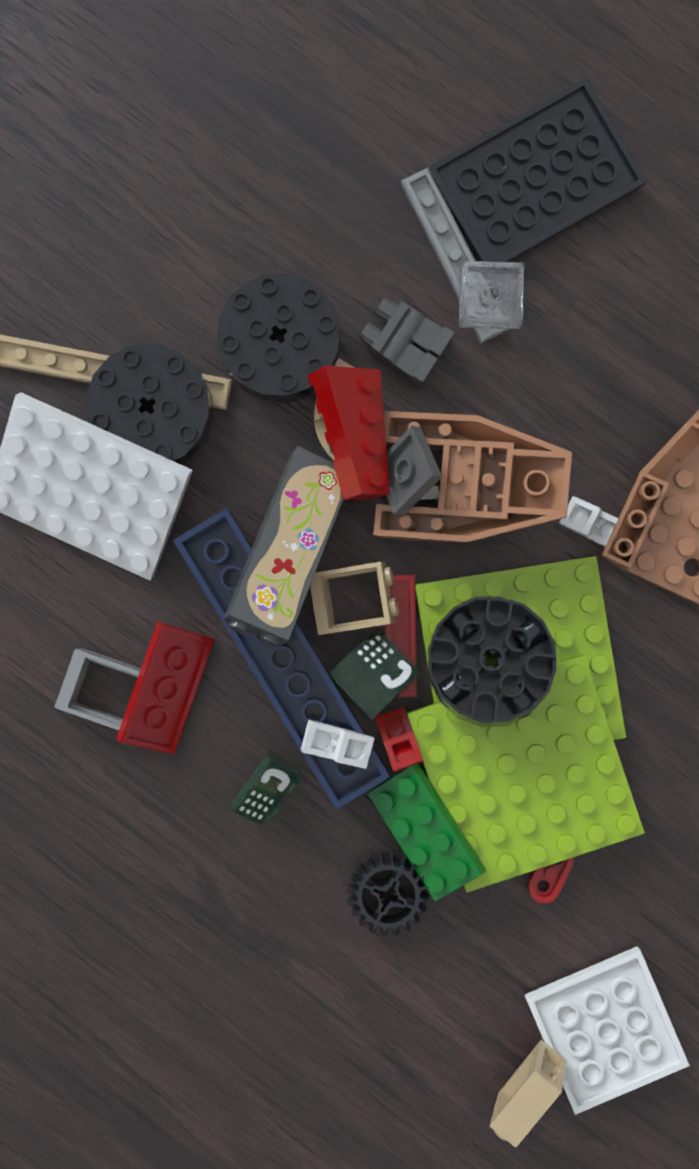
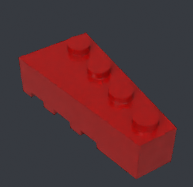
(355, 428)

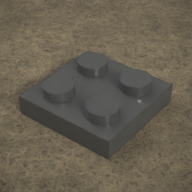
(410, 470)

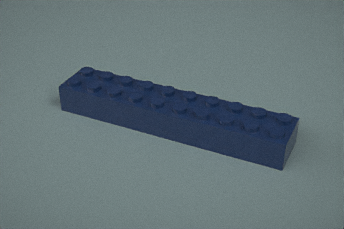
(287, 673)

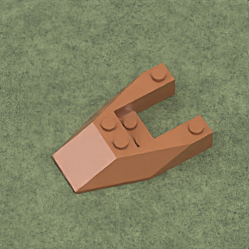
(488, 484)

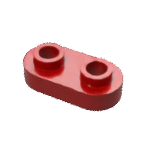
(554, 875)

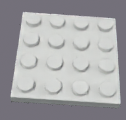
(607, 1029)

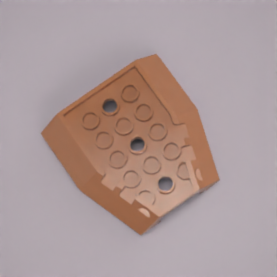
(662, 518)

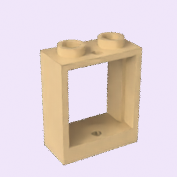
(323, 604)
(528, 1094)

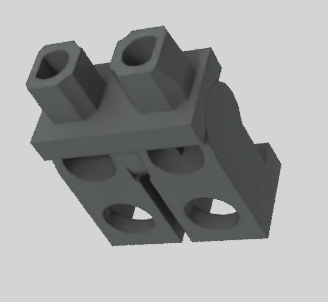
(408, 340)

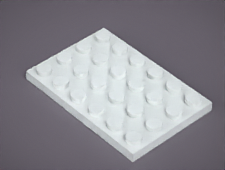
(88, 486)

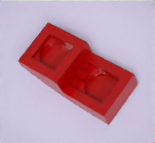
(399, 739)

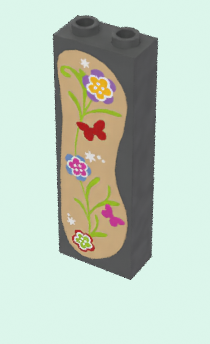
(286, 550)

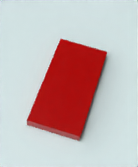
(165, 688)

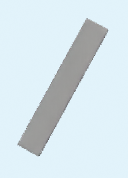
(443, 234)

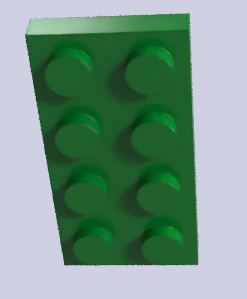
(427, 832)

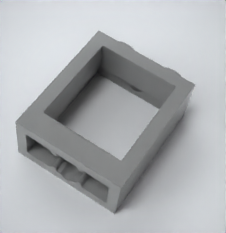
(73, 682)

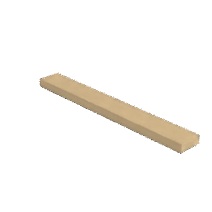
(79, 365)

